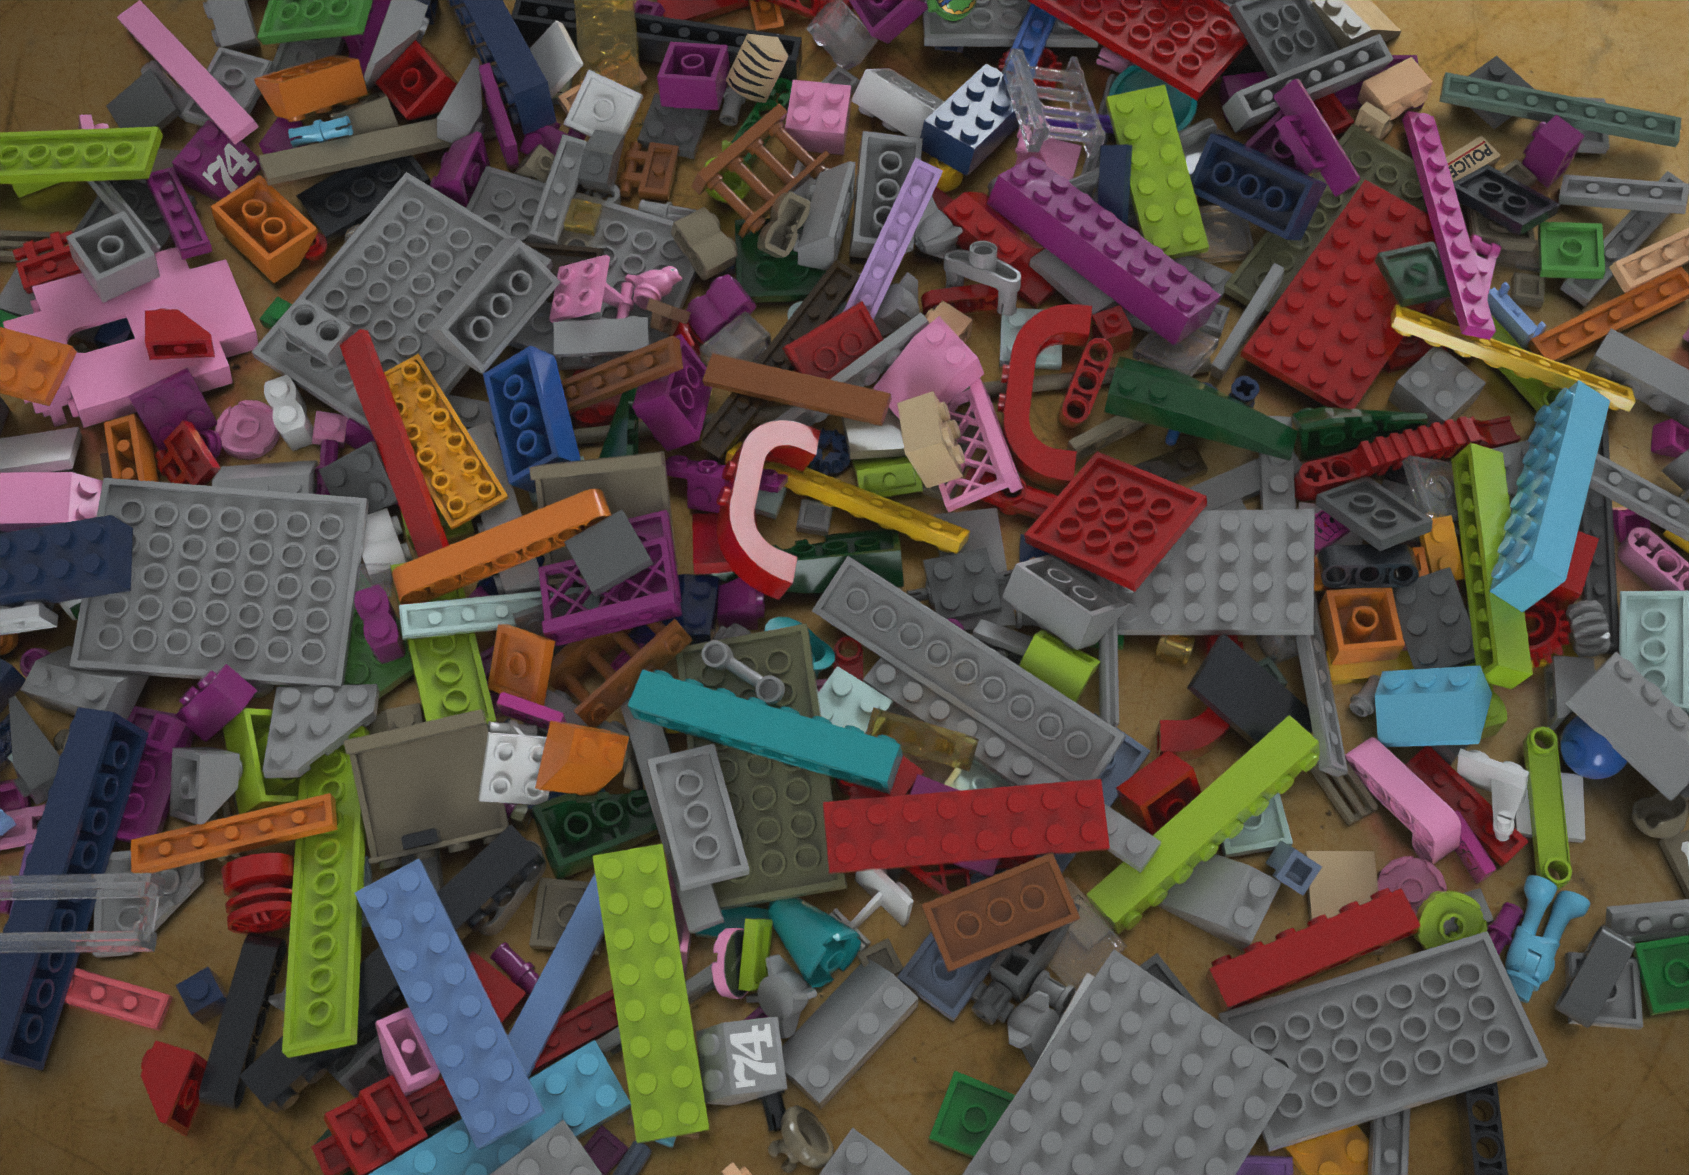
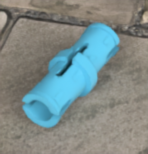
(320, 131)

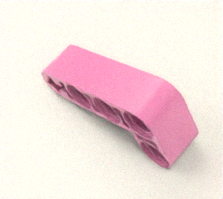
(1635, 554)
(1430, 819)

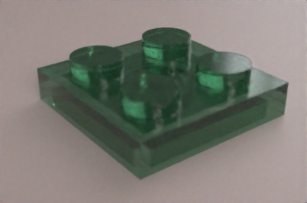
(1414, 273)

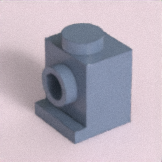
(1293, 867)

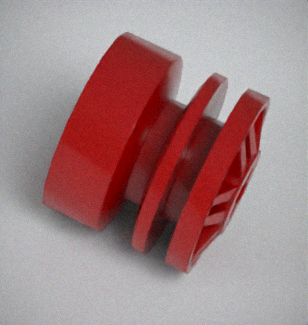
(258, 892)

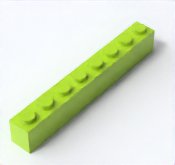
(1483, 510)
(1207, 822)

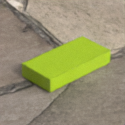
(754, 951)

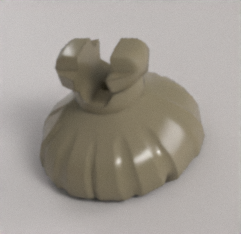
(803, 1140)

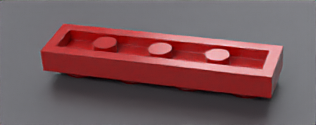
(1463, 797)

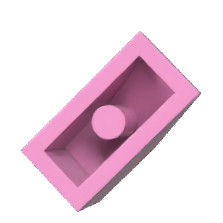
(406, 1052)

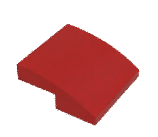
(375, 1126)

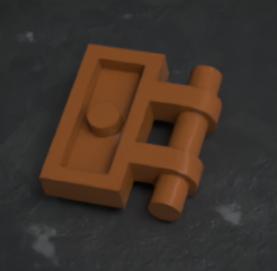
(657, 174)

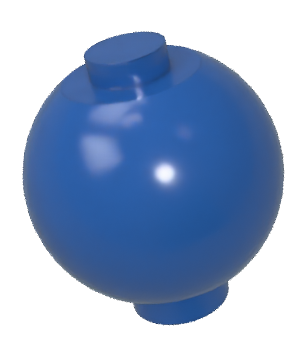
(1589, 752)

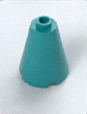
(813, 939)

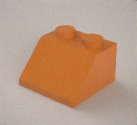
(580, 758)

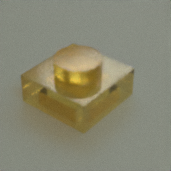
(583, 217)

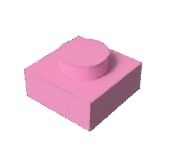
(329, 426)

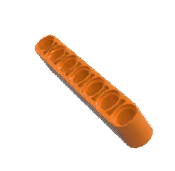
(498, 548)

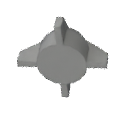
(935, 232)
(898, 305)
(783, 994)
(1032, 1025)

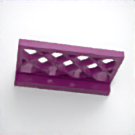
(613, 617)

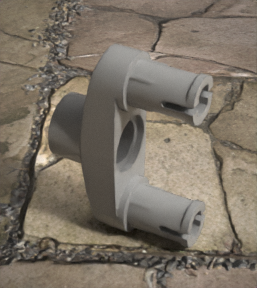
(983, 267)

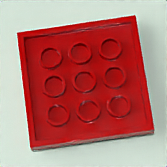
(1116, 520)

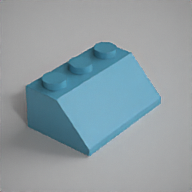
(1432, 706)

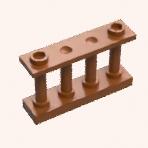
(752, 143)
(581, 655)

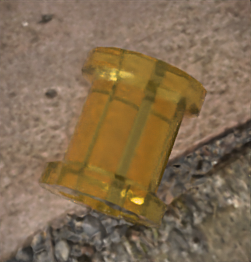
(1176, 647)

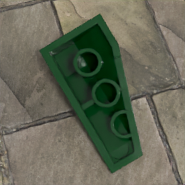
(624, 429)
(1340, 430)
(591, 825)

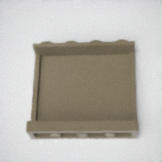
(629, 483)
(424, 781)

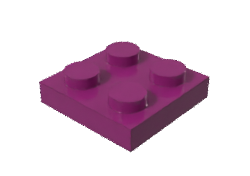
(169, 403)

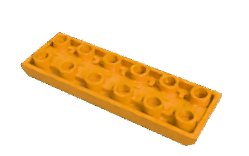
(446, 453)

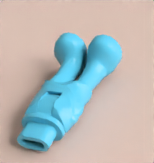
(1532, 956)

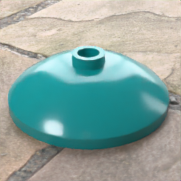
(1136, 78)

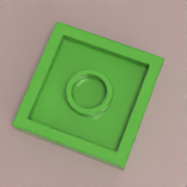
(1571, 250)

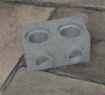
(314, 336)

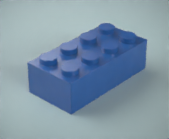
(530, 414)

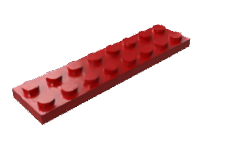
(965, 826)

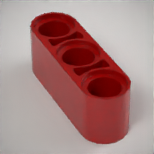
(1092, 370)

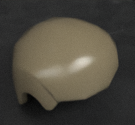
(1660, 816)

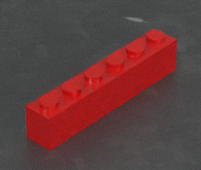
(1312, 950)

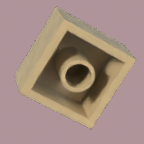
(931, 439)

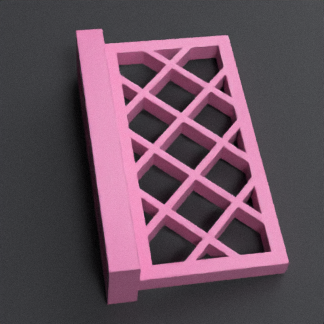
(994, 443)

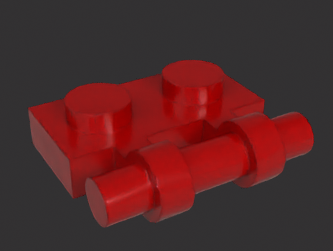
(48, 266)
(189, 454)

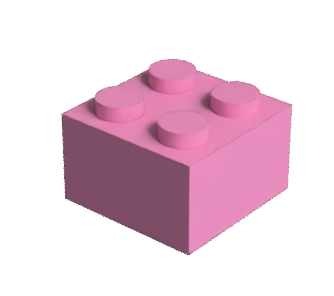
(819, 115)

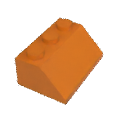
(313, 86)
(264, 228)

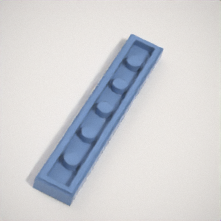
(558, 979)

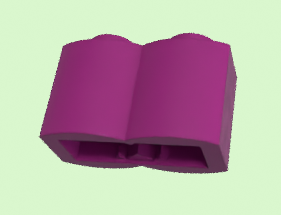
(718, 307)
(379, 624)

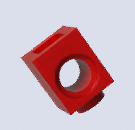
(1113, 327)

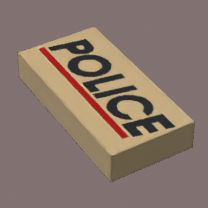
(1471, 157)

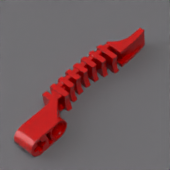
(1378, 456)

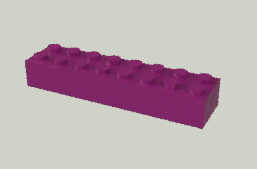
(1103, 249)

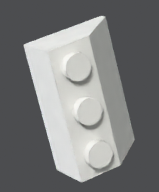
(895, 101)

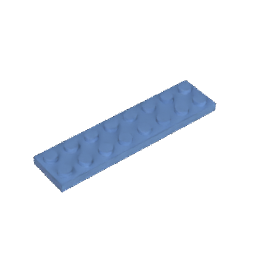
(449, 1004)

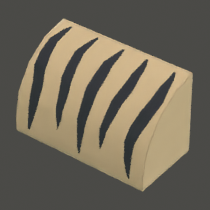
(757, 67)

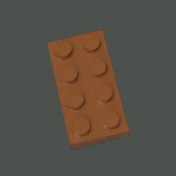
(1000, 912)

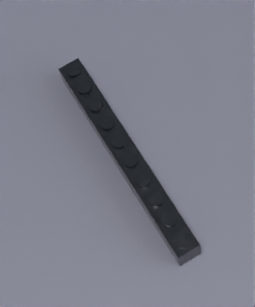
(653, 32)
(468, 900)

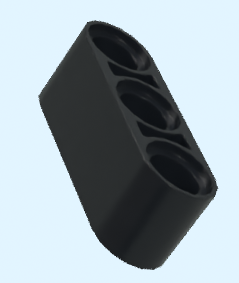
(1367, 567)

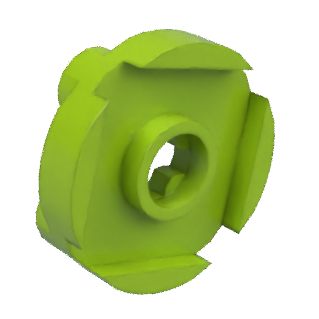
(1441, 907)

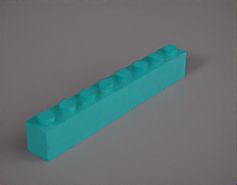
(766, 730)

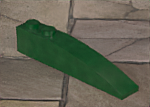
(1191, 407)
(819, 562)

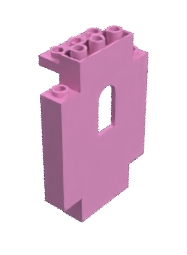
(103, 379)

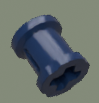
(1245, 390)

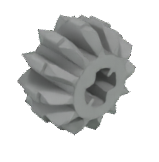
(1588, 628)

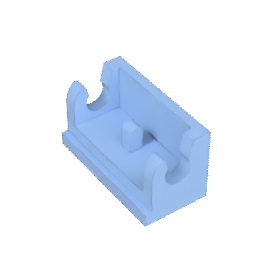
(1512, 316)

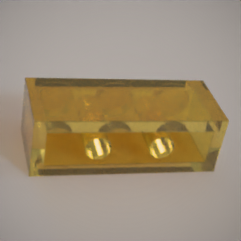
(925, 739)

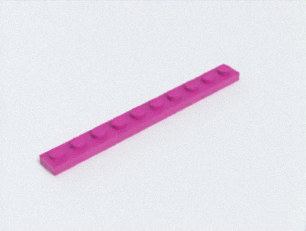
(1448, 226)

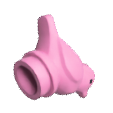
(653, 284)

